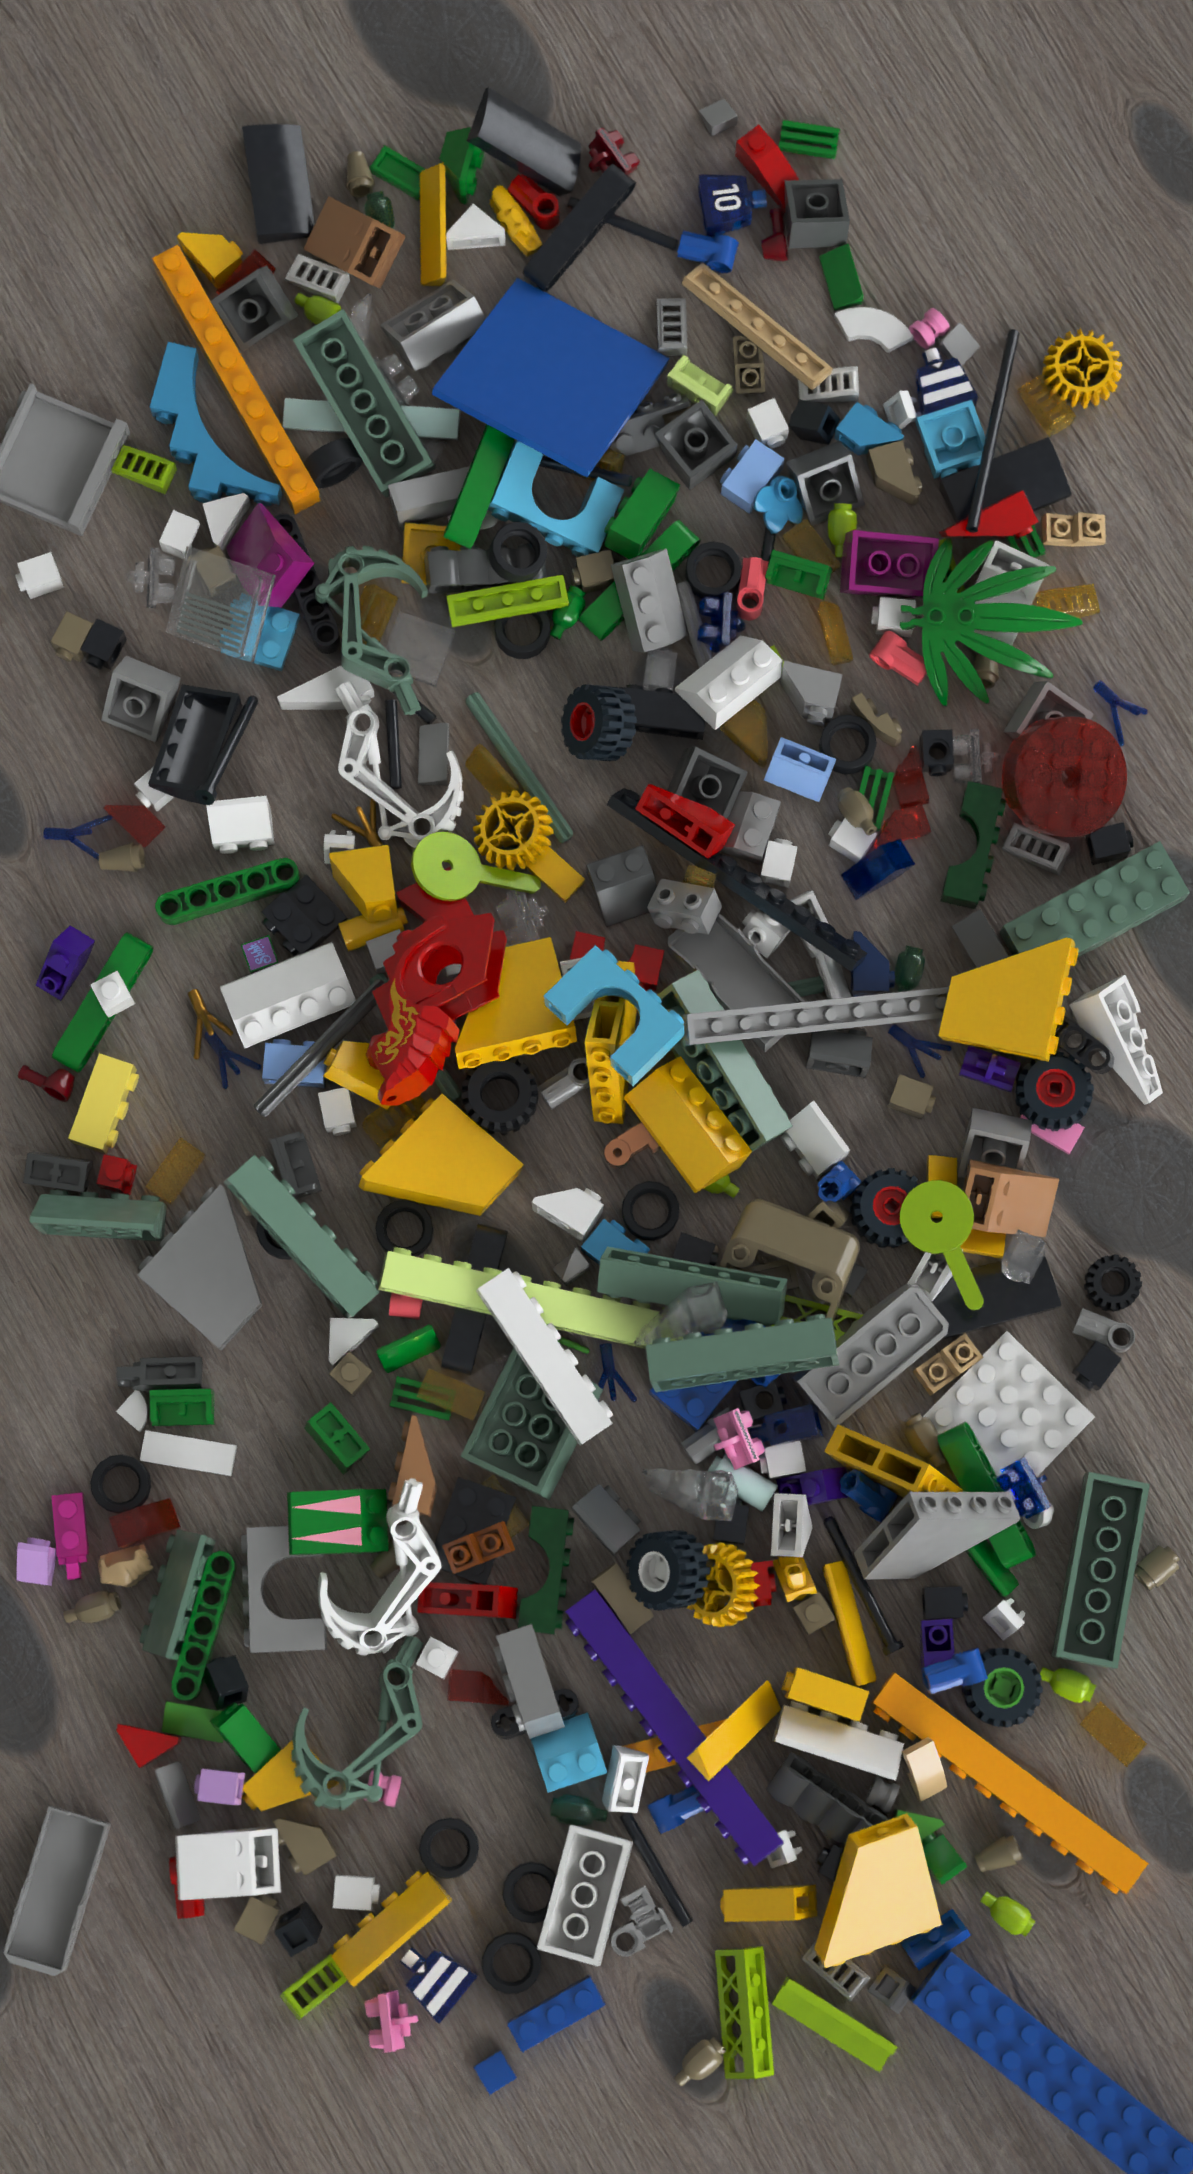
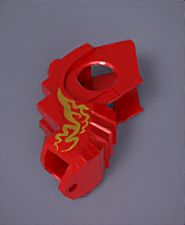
(423, 1012)

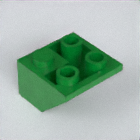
(461, 163)

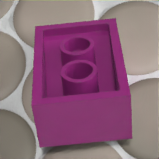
(269, 547)
(885, 563)

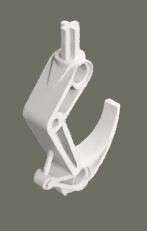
(363, 745)
(414, 1575)

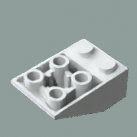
(1002, 560)
(228, 1863)

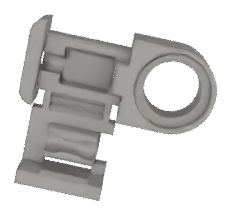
(647, 1921)

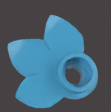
(779, 503)

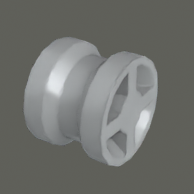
(882, 1794)

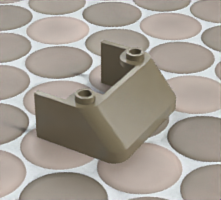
(799, 1241)

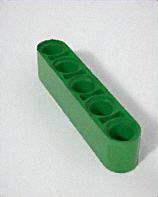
(478, 487)
(606, 612)
(213, 887)
(90, 1019)
(977, 1475)
(215, 1614)

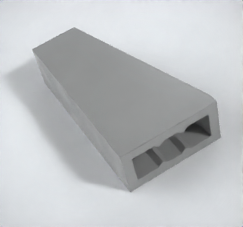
(426, 497)

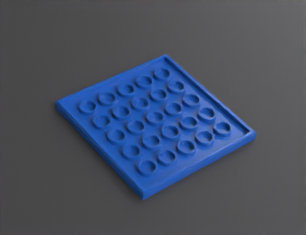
(551, 377)

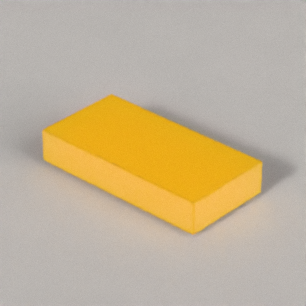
(556, 874)

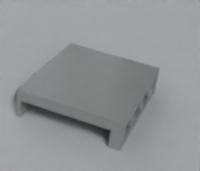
(57, 460)

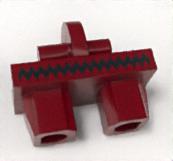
(606, 151)

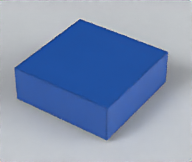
(495, 2072)

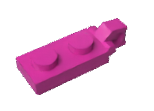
(70, 1532)

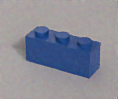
(556, 2013)

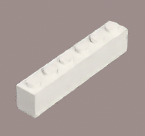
(544, 1356)

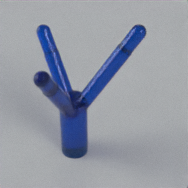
(1114, 701)
(69, 834)
(923, 1046)
(225, 1055)
(610, 1373)

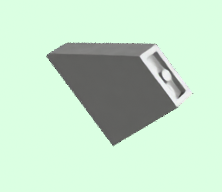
(206, 1271)
(931, 1530)

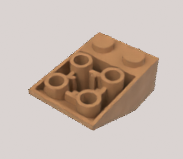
(354, 242)
(1009, 1198)
(414, 1464)

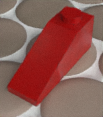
(765, 163)
(1002, 519)
(685, 819)
(468, 1600)

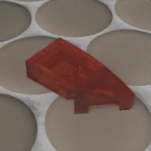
(248, 265)
(909, 781)
(136, 821)
(904, 825)
(473, 1687)

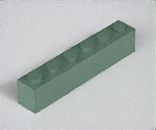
(663, 1279)

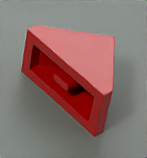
(146, 1744)

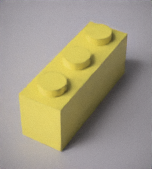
(103, 1104)

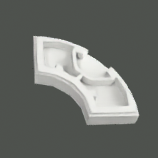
(873, 326)

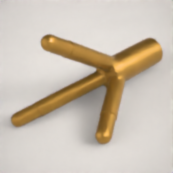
(370, 829)
(205, 1018)

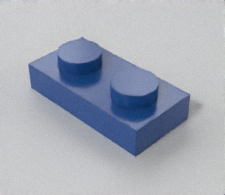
(931, 1945)

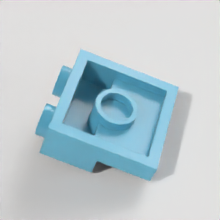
(951, 439)
(276, 637)

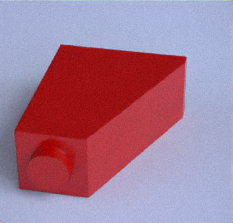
(424, 906)

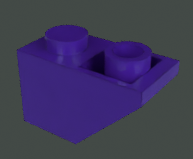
(65, 962)
(818, 1485)
(936, 1641)

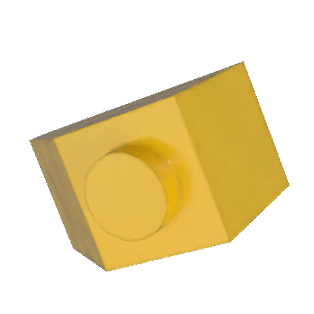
(211, 254)

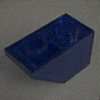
(878, 868)

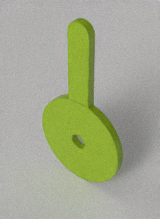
(465, 869)
(945, 1235)

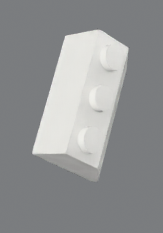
(731, 680)

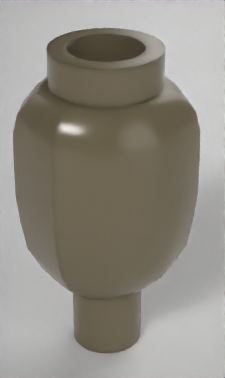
(856, 809)
(923, 1438)
(94, 1607)
(701, 2061)

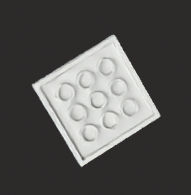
(1012, 1408)

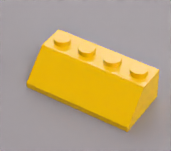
(688, 1124)
(391, 1928)

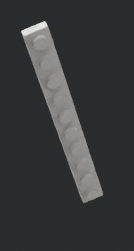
(814, 1016)

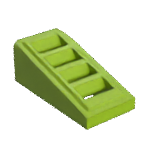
(165, 478)
(293, 2004)

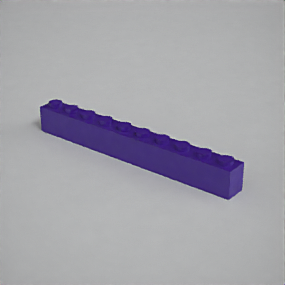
(672, 1726)

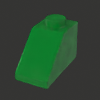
(941, 1858)

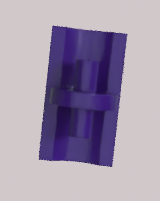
(989, 1069)

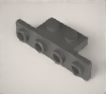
(646, 420)

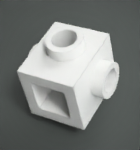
(764, 932)

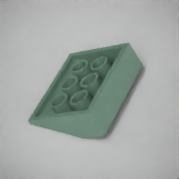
(100, 1217)
(522, 1433)
(177, 1594)

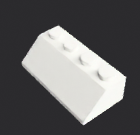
(288, 995)
(838, 1741)
(585, 1895)

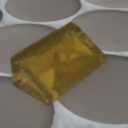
(375, 610)
(835, 633)
(490, 772)

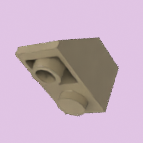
(893, 473)
(307, 1844)

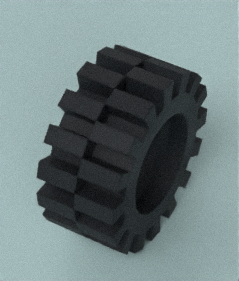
(1131, 1283)

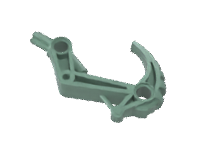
(370, 660)
(395, 1702)

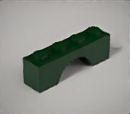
(980, 810)
(549, 1530)

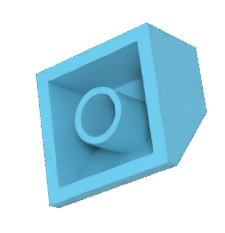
(569, 1754)

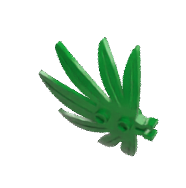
(955, 617)

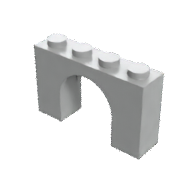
(267, 1630)

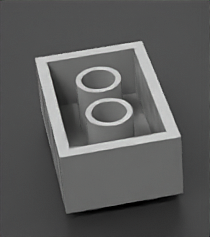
(528, 1682)

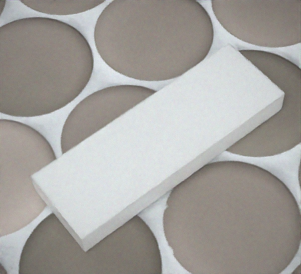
(188, 1453)

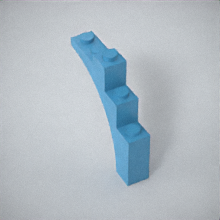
(213, 471)

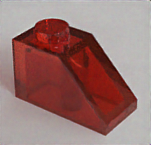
(144, 1523)

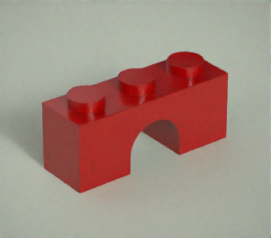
(646, 959)

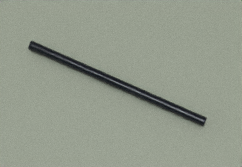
(992, 431)

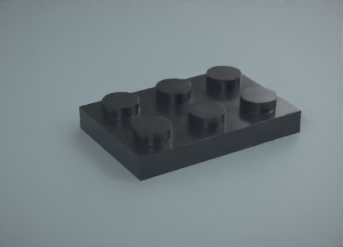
(469, 1511)

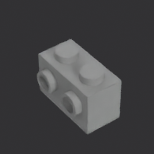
(684, 906)

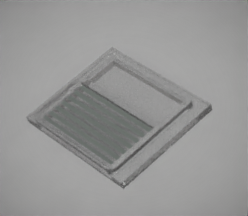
(220, 604)

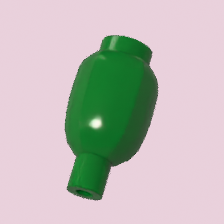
(568, 616)

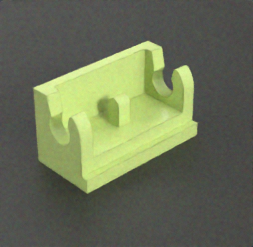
(698, 385)

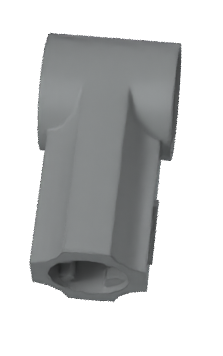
(563, 1084)
(1100, 1329)
(700, 1444)

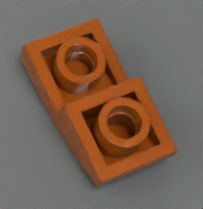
(478, 1547)

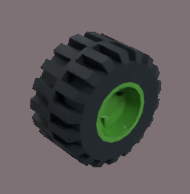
(1009, 1691)

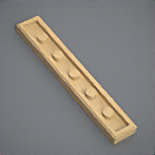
(757, 326)

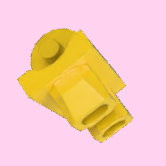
(794, 1577)

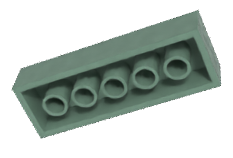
(363, 402)
(1102, 905)
(726, 1068)
(301, 1236)
(742, 1354)
(1100, 1570)

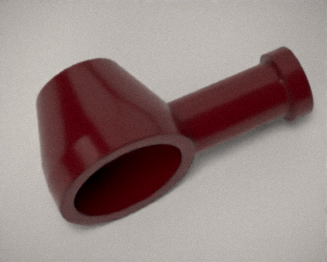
(775, 245)
(57, 1085)

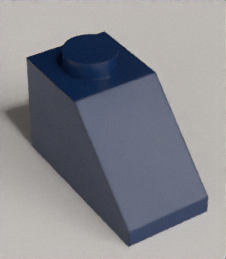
(873, 973)

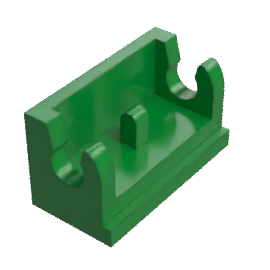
(798, 574)
(182, 1407)
(336, 1438)
(245, 1736)

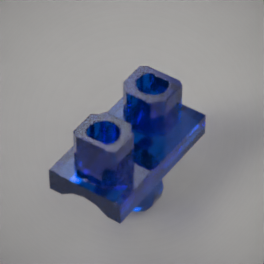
(723, 624)
(1025, 1488)

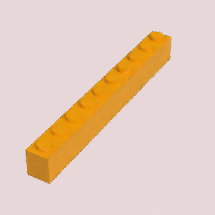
(236, 379)
(1010, 1784)

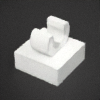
(901, 409)
(337, 843)
(1004, 1619)
(785, 1853)

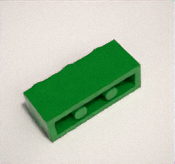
(641, 514)

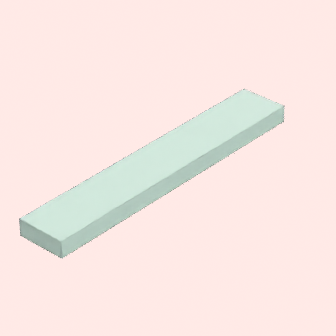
(320, 416)

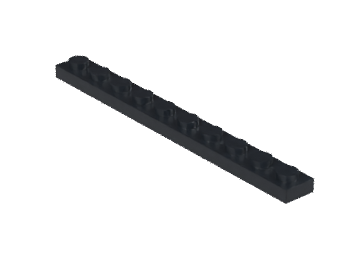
(749, 887)

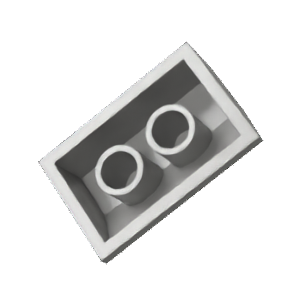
(434, 325)
(649, 601)

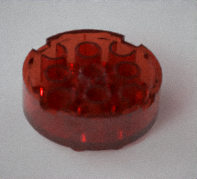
(1093, 771)

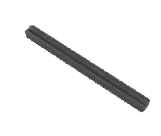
(317, 1051)

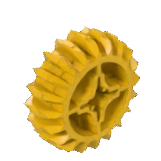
(1104, 364)
(523, 824)
(727, 1578)

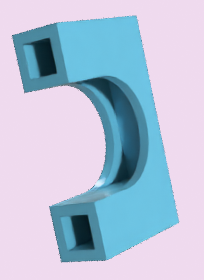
(515, 502)
(600, 976)

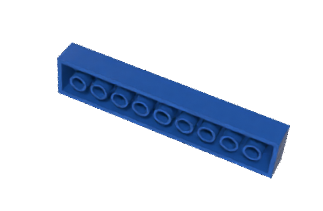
(1051, 2071)

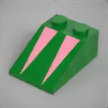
(337, 1522)

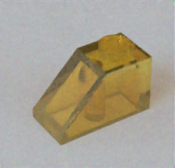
(749, 732)

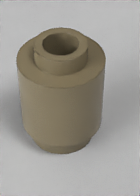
(1157, 1567)

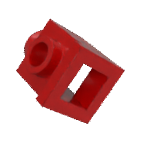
(116, 1174)
(766, 1582)

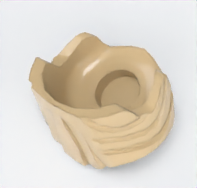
(124, 1566)

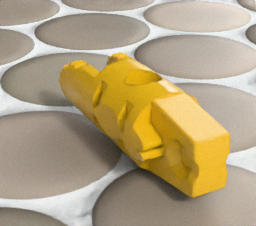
(514, 221)

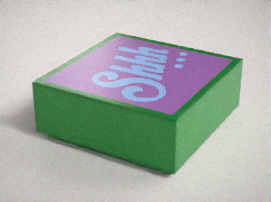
(259, 954)

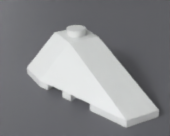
(1111, 1018)

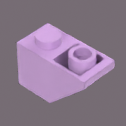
(36, 1562)
(219, 1786)

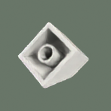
(240, 824)
(814, 1141)
(571, 1210)

